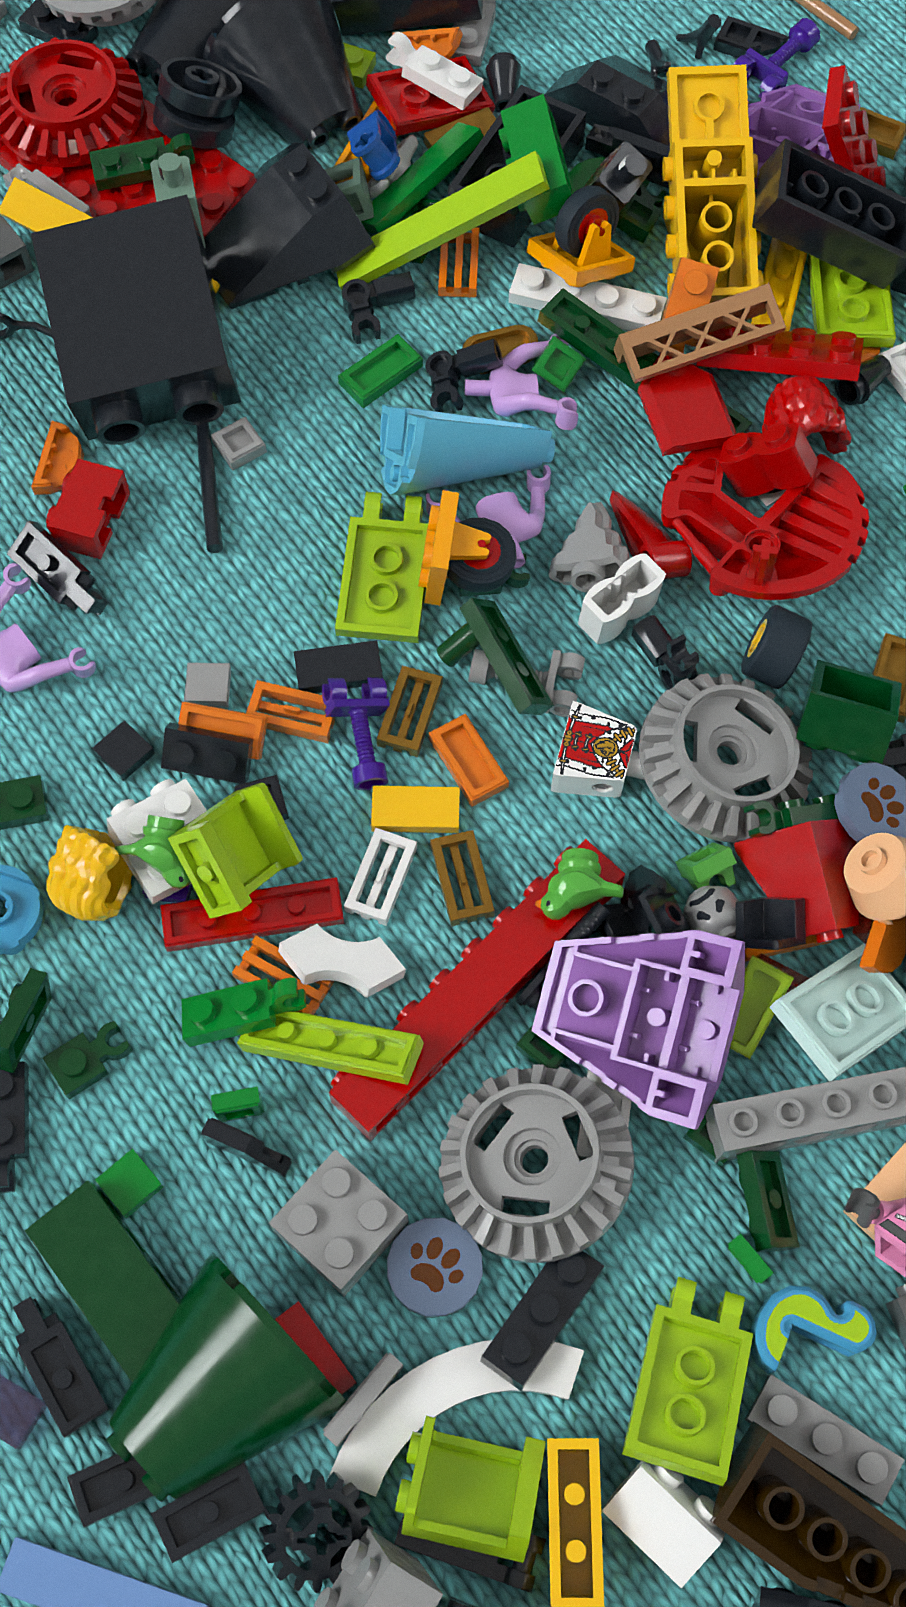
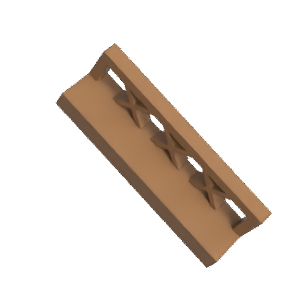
(696, 325)

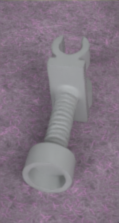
(563, 664)

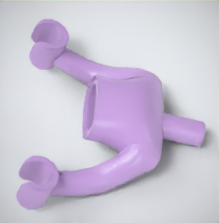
(518, 392)
(507, 511)
(19, 654)

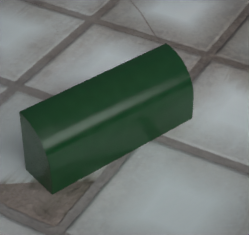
(106, 1273)

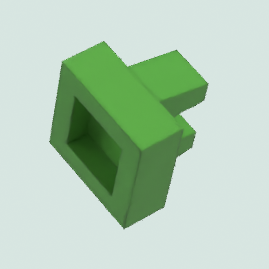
(707, 862)

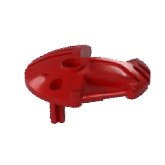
(789, 551)

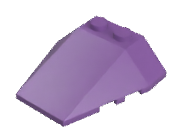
(789, 114)
(647, 1015)

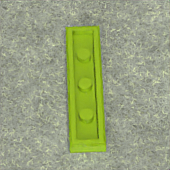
(338, 1046)

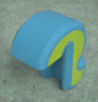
(811, 1316)

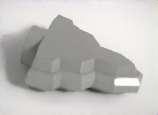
(590, 551)

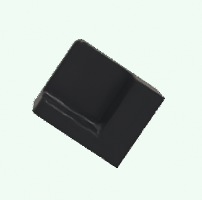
(771, 922)

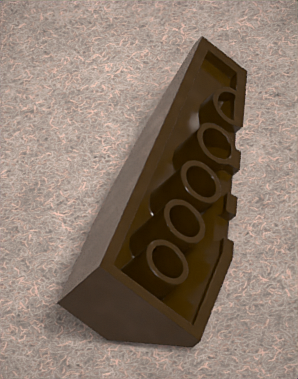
(810, 1524)

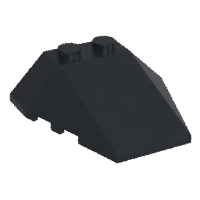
(283, 230)

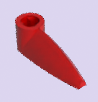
(647, 536)

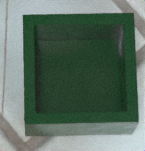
(849, 712)

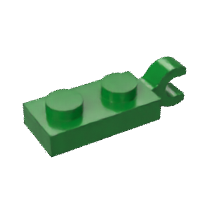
(238, 1010)

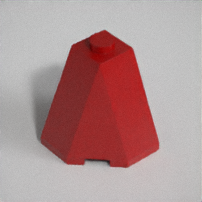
(809, 865)

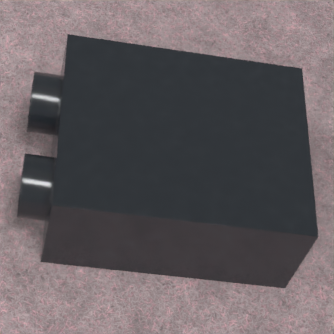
(135, 320)

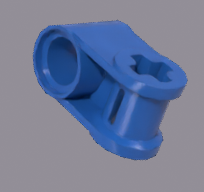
(376, 144)

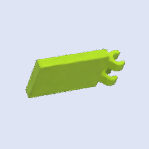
(383, 574)
(690, 1387)

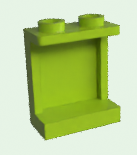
(235, 849)
(471, 1492)

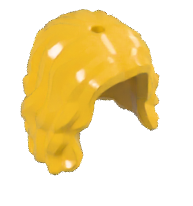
(87, 875)

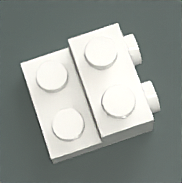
(127, 824)

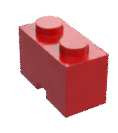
(85, 507)

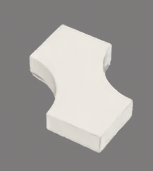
(362, 965)

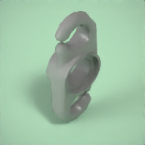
(406, 149)

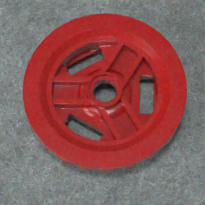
(105, 109)

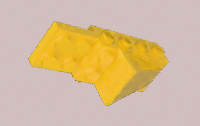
(711, 176)

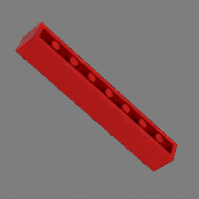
(466, 999)

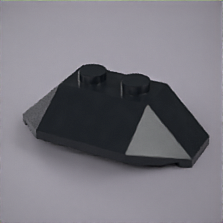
(617, 96)

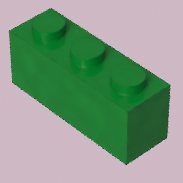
(531, 128)

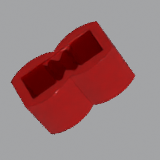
(768, 460)

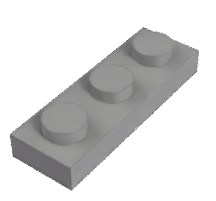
(826, 1440)

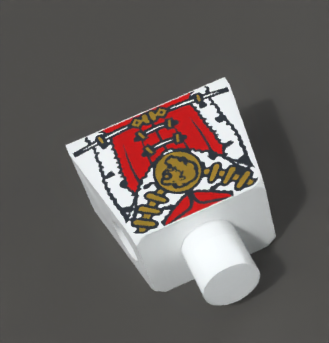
(595, 754)

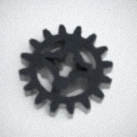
(299, 1516)

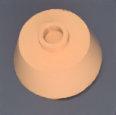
(878, 877)

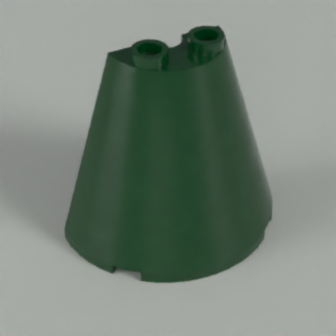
(216, 1388)

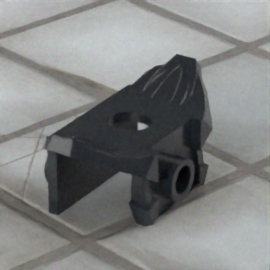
(645, 903)

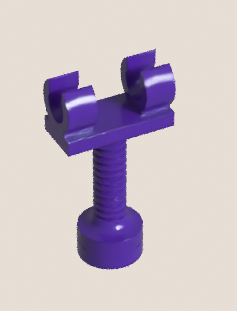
(802, 38)
(373, 703)

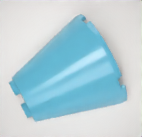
(448, 449)

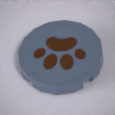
(872, 801)
(434, 1267)

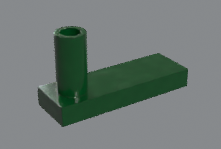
(490, 630)

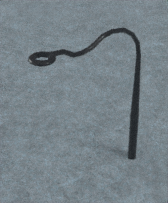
(205, 453)

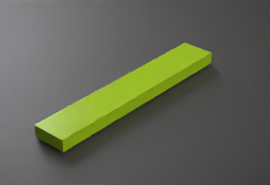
(450, 218)

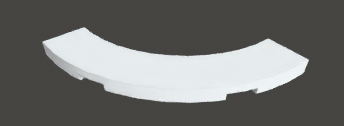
(431, 1391)

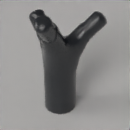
(702, 34)
(658, 61)

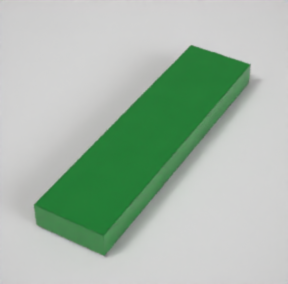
(422, 176)

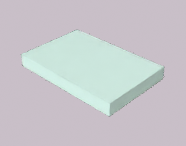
(843, 1014)

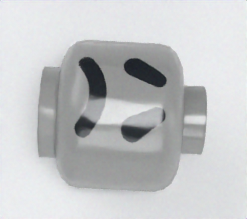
(712, 911)

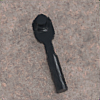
(582, 930)

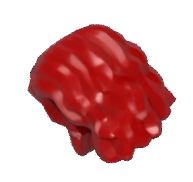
(811, 405)

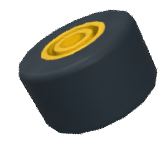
(776, 647)

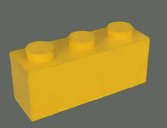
(575, 1522)

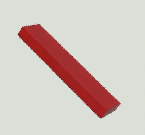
(270, 913)

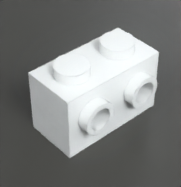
(665, 1520)

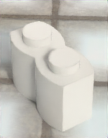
(621, 598)

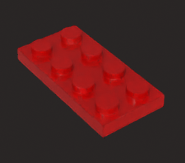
(848, 127)
(793, 353)

